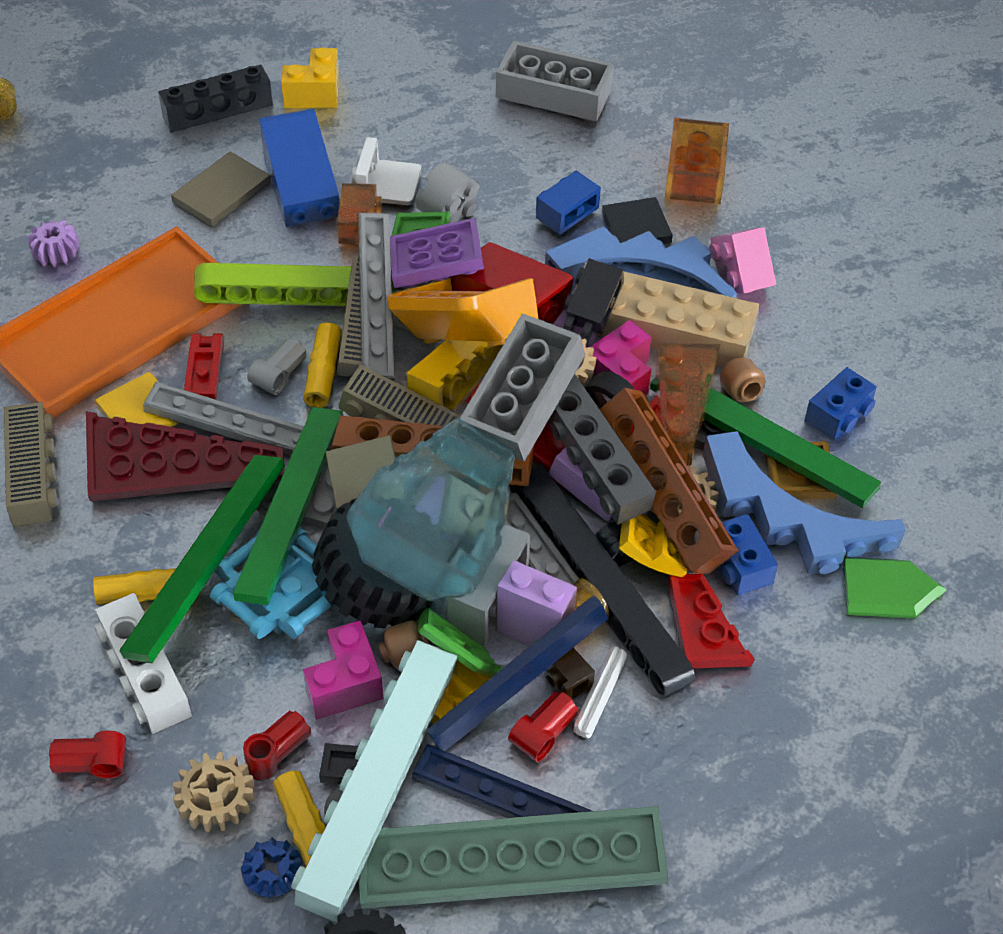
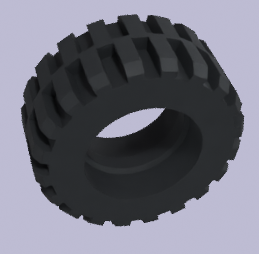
(355, 586)

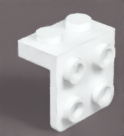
(394, 179)

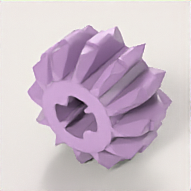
(53, 243)

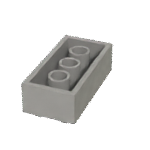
(554, 80)
(525, 384)

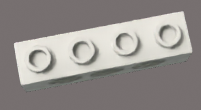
(158, 708)

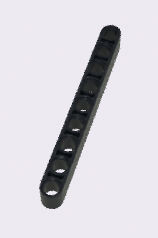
(627, 612)

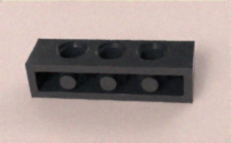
(215, 98)

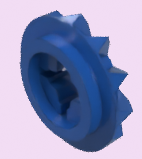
(265, 882)

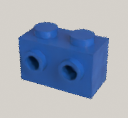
(567, 202)
(841, 404)
(753, 563)

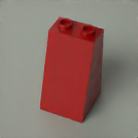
(507, 267)

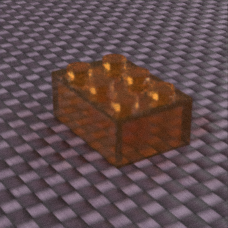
(697, 161)

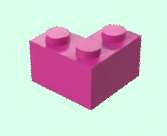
(625, 354)
(348, 678)

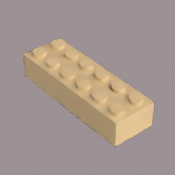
(684, 315)

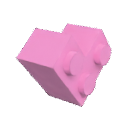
(746, 258)

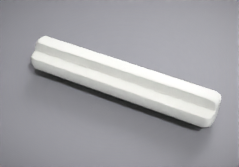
(600, 692)

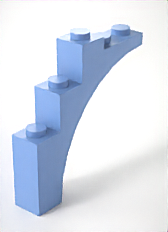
(643, 255)
(782, 518)

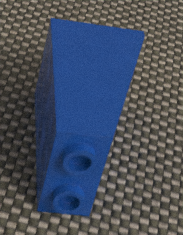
(299, 167)

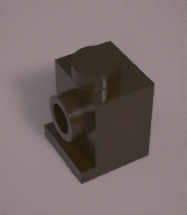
(571, 675)

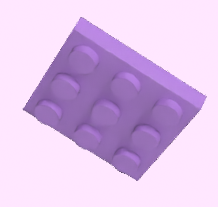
(435, 253)

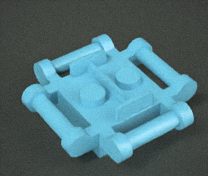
(295, 597)

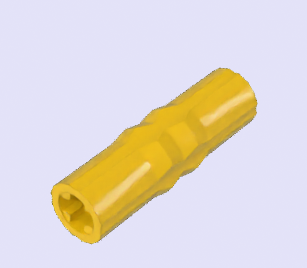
(322, 365)
(143, 583)
(299, 809)

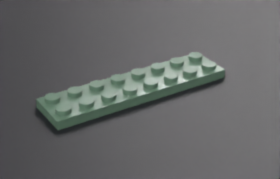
(514, 857)

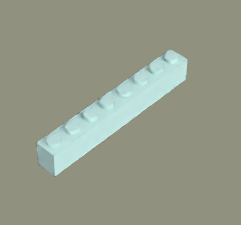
(374, 783)

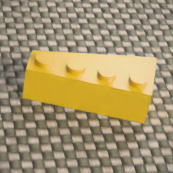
(452, 371)

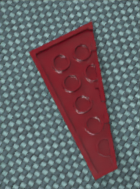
(161, 459)

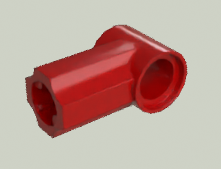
(537, 733)
(275, 743)
(98, 755)

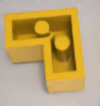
(314, 83)

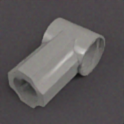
(274, 371)

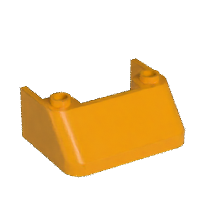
(440, 314)

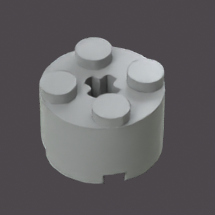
(448, 191)

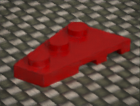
(702, 627)

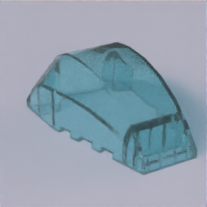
(436, 513)

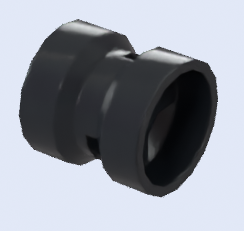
(609, 537)

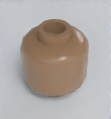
(742, 380)
(398, 640)

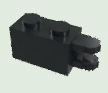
(593, 298)

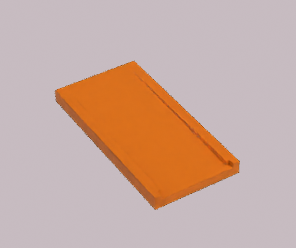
(107, 323)

